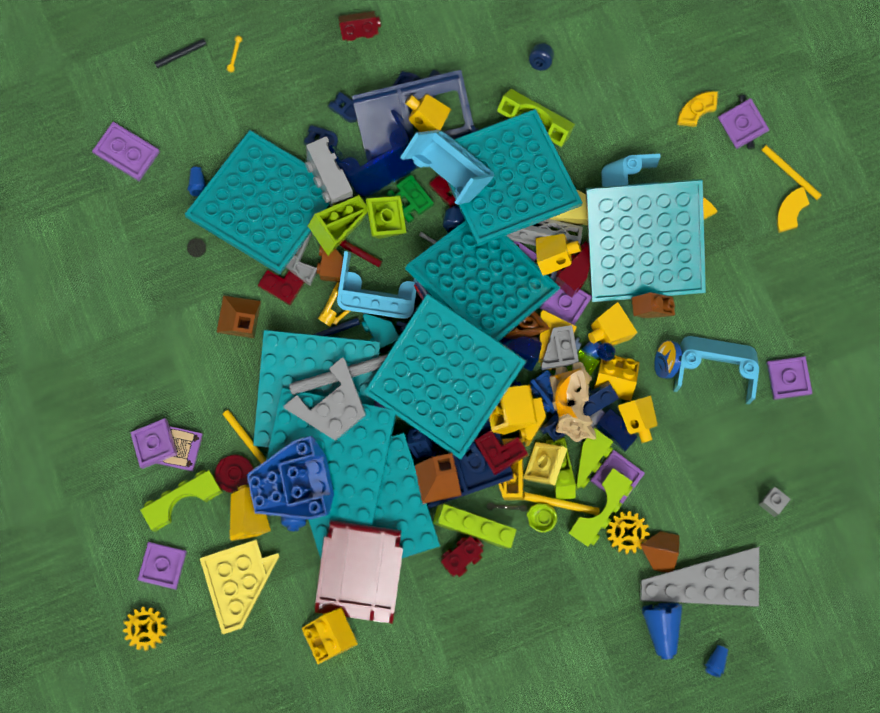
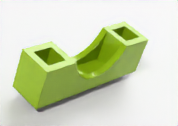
(557, 127)
(159, 512)
(474, 525)
(587, 528)

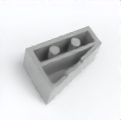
(327, 172)

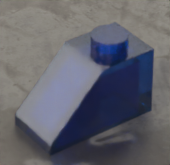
(527, 349)
(615, 429)

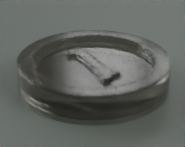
(196, 248)

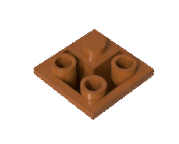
(238, 316)
(437, 478)

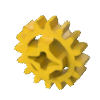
(621, 525)
(150, 621)

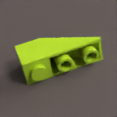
(590, 455)
(565, 484)

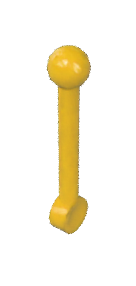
(230, 68)

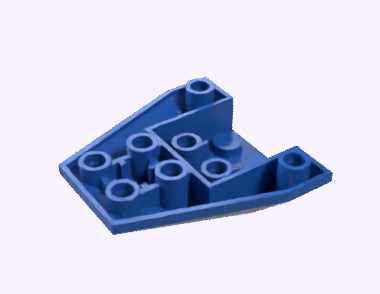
(293, 482)

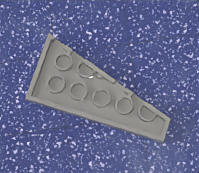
(716, 582)

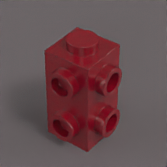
(359, 25)
(467, 552)

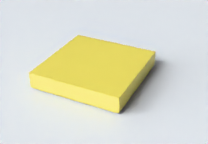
(545, 463)

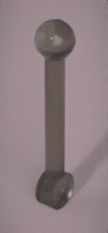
(490, 506)

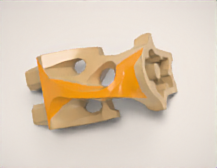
(564, 389)

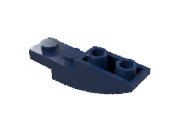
(598, 399)

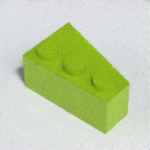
(337, 222)

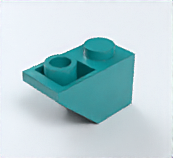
(381, 331)

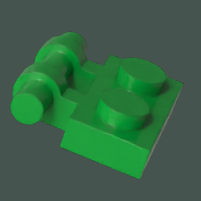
(415, 197)

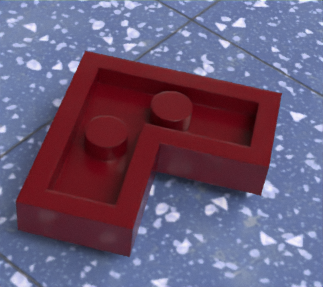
(282, 289)
(500, 457)

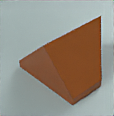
(529, 327)
(662, 551)

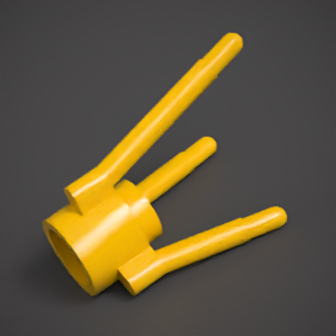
(328, 315)

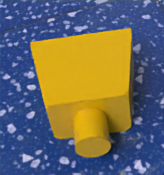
(427, 113)
(555, 252)
(612, 327)
(639, 417)

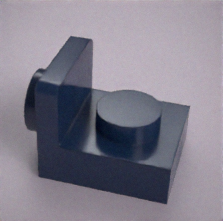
(420, 444)

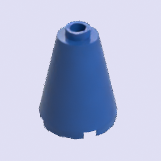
(664, 627)

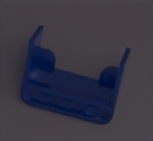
(384, 168)

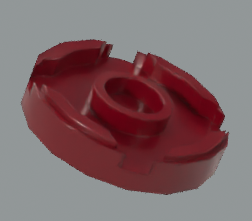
(232, 472)

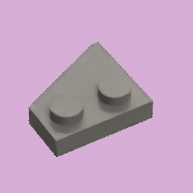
(560, 349)

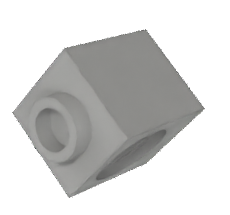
(774, 501)

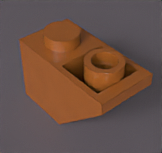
(330, 266)
(653, 305)

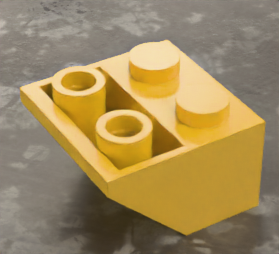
(621, 375)
(514, 411)
(528, 433)
(329, 635)

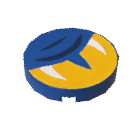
(667, 359)

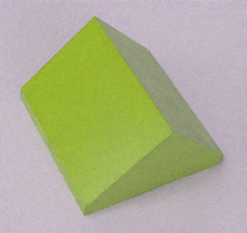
(386, 216)

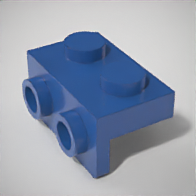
(542, 388)

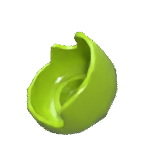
(542, 517)

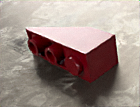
(574, 276)

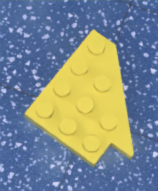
(236, 581)

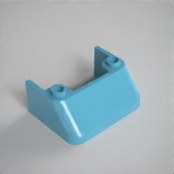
(450, 161)
(618, 171)
(354, 298)
(696, 348)

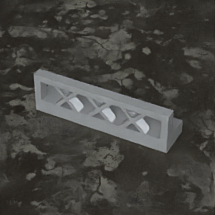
(529, 233)

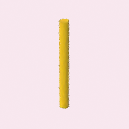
(791, 172)
(244, 436)
(561, 503)

